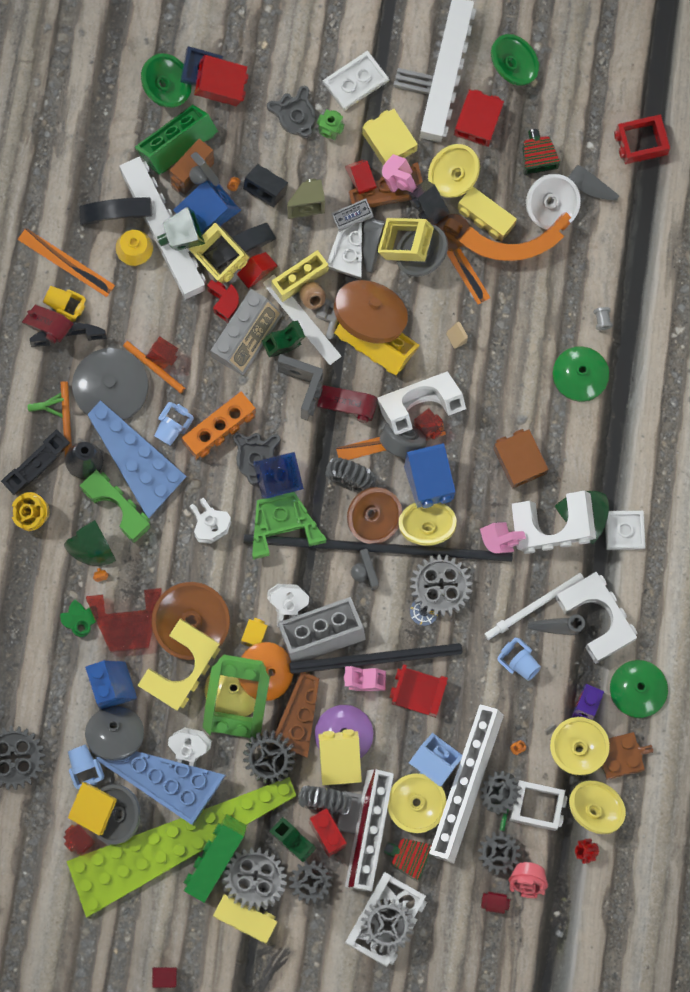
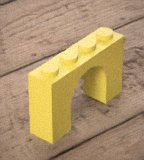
(175, 692)

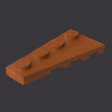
(382, 194)
(299, 714)

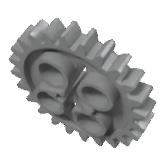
(438, 569)
(252, 895)

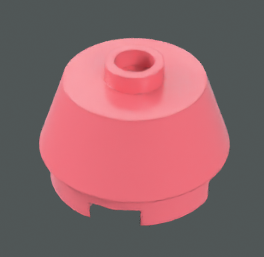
(528, 879)

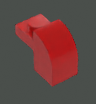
(228, 300)

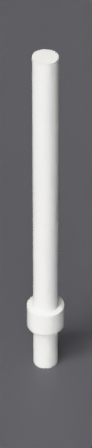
(502, 626)

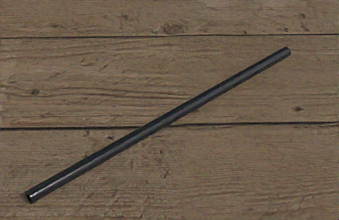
(386, 548)

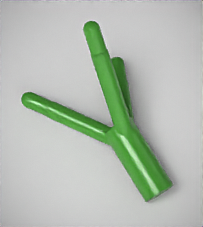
(43, 405)

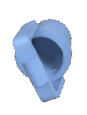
(169, 429)
(522, 663)
(82, 760)

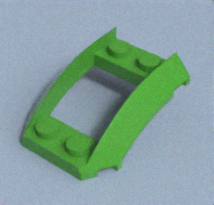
(229, 723)

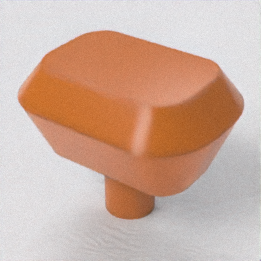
(233, 183)
(100, 575)
(518, 747)

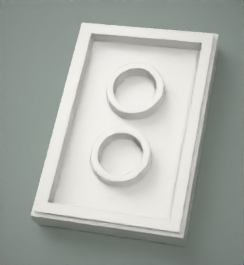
(355, 80)

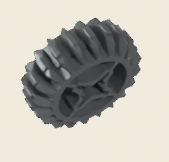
(350, 475)
(272, 764)
(321, 798)

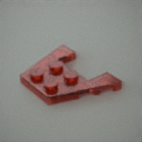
(126, 629)

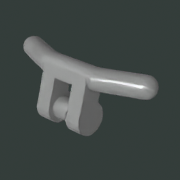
(322, 314)

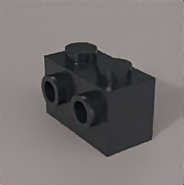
(265, 185)
(429, 202)

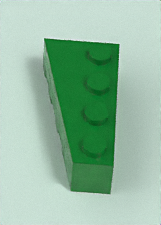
(215, 858)

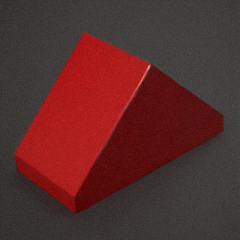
(361, 176)
(256, 269)

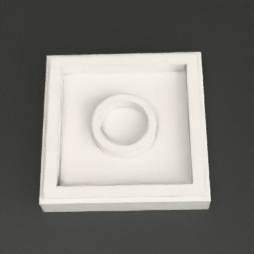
(625, 530)

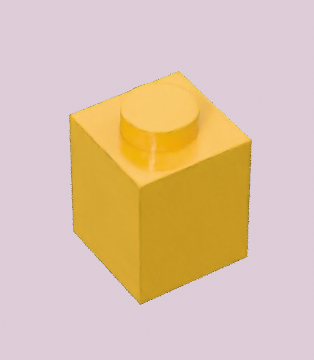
(254, 632)

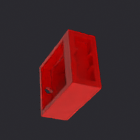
(660, 135)

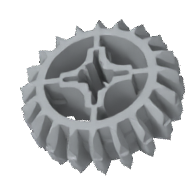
(373, 936)

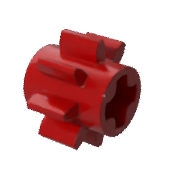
(586, 850)

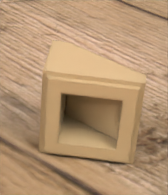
(457, 335)

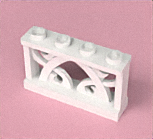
(381, 892)

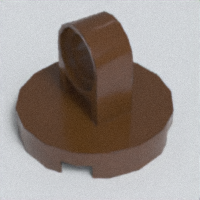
(453, 227)

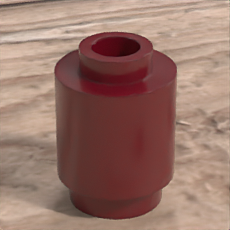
(495, 902)

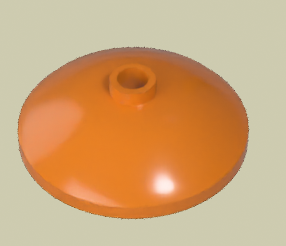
(274, 658)

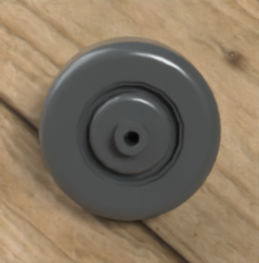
(402, 443)

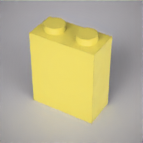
(389, 136)
(340, 757)

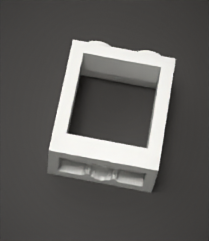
(561, 802)

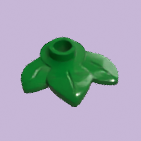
(78, 616)

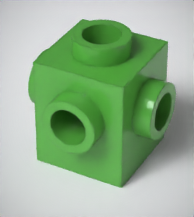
(330, 124)

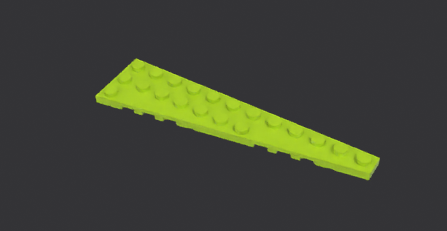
(121, 868)

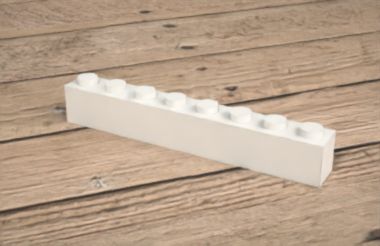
(446, 70)
(179, 262)
(466, 784)

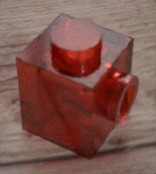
(162, 353)
(429, 424)
(77, 839)

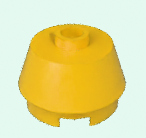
(134, 247)
(30, 511)

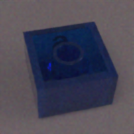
(278, 475)

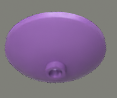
(346, 718)

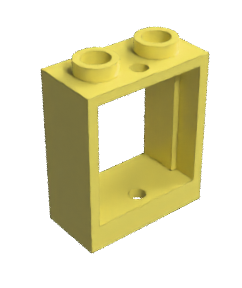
(210, 237)
(420, 244)

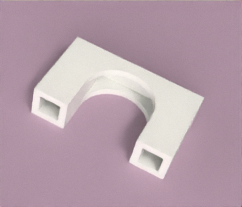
(438, 389)
(578, 529)
(593, 590)

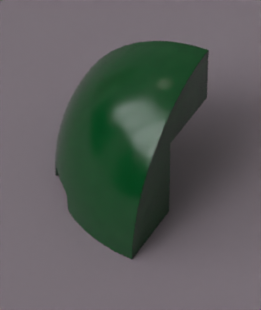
(600, 511)
(90, 546)

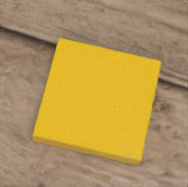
(92, 808)

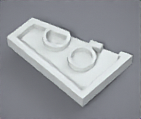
(347, 252)

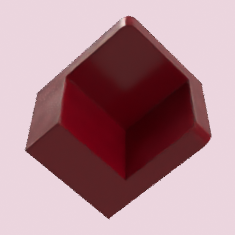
(164, 977)

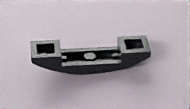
(115, 209)
(247, 240)
(93, 333)
(36, 463)

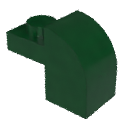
(284, 340)
(292, 840)

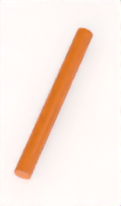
(155, 368)
(66, 414)

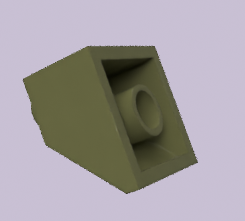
(307, 200)

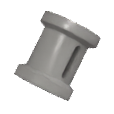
(603, 318)

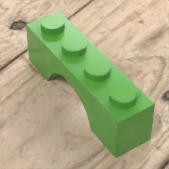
(99, 489)

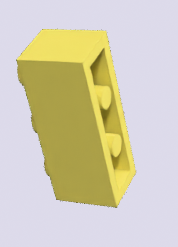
(486, 214)
(303, 272)
(249, 922)

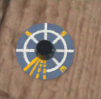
(420, 616)

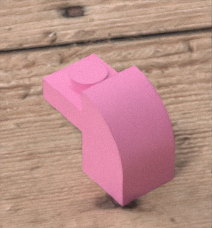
(398, 174)
(499, 539)
(365, 679)

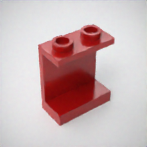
(418, 691)

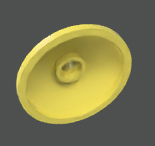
(447, 167)
(427, 525)
(232, 702)
(579, 733)
(597, 807)
(421, 817)

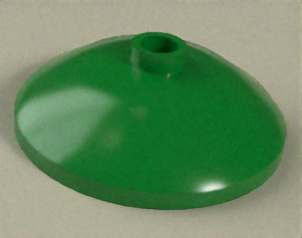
(514, 59)
(165, 70)
(579, 385)
(629, 698)

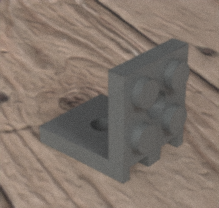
(306, 373)

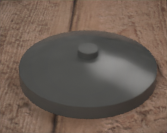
(114, 379)

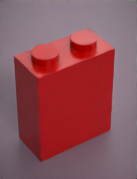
(221, 80)
(479, 117)
(327, 832)

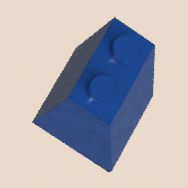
(210, 205)
(429, 476)
(110, 683)

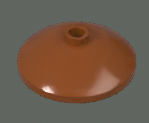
(382, 521)

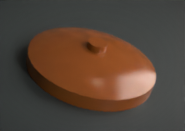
(370, 311)
(196, 605)

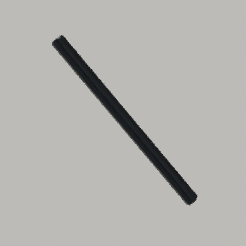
(376, 658)

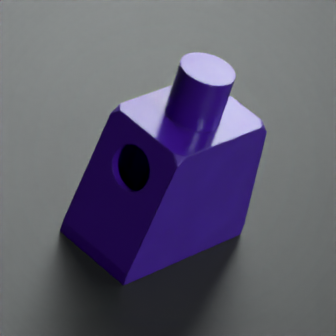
(588, 702)

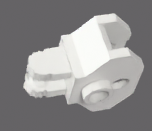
(209, 521)
(285, 603)
(189, 745)

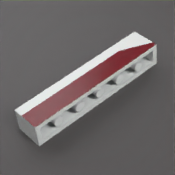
(369, 830)

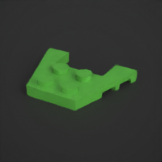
(279, 516)

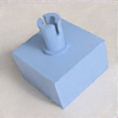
(436, 759)

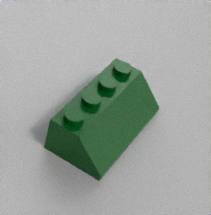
(176, 138)

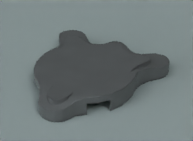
(295, 113)
(253, 449)

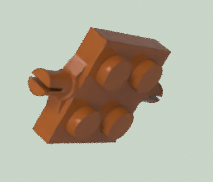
(624, 756)

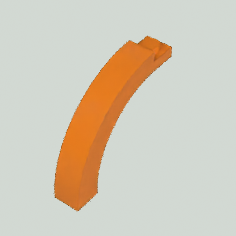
(510, 252)

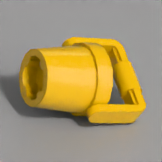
(59, 298)

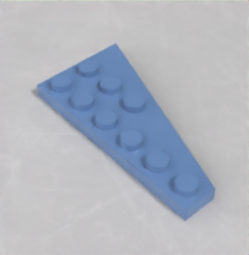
(141, 465)
(170, 783)

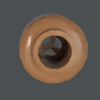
(312, 295)

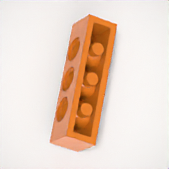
(207, 427)

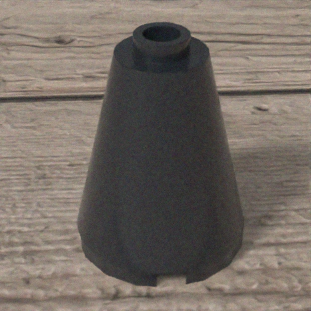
(83, 459)

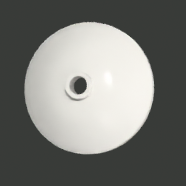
(564, 198)

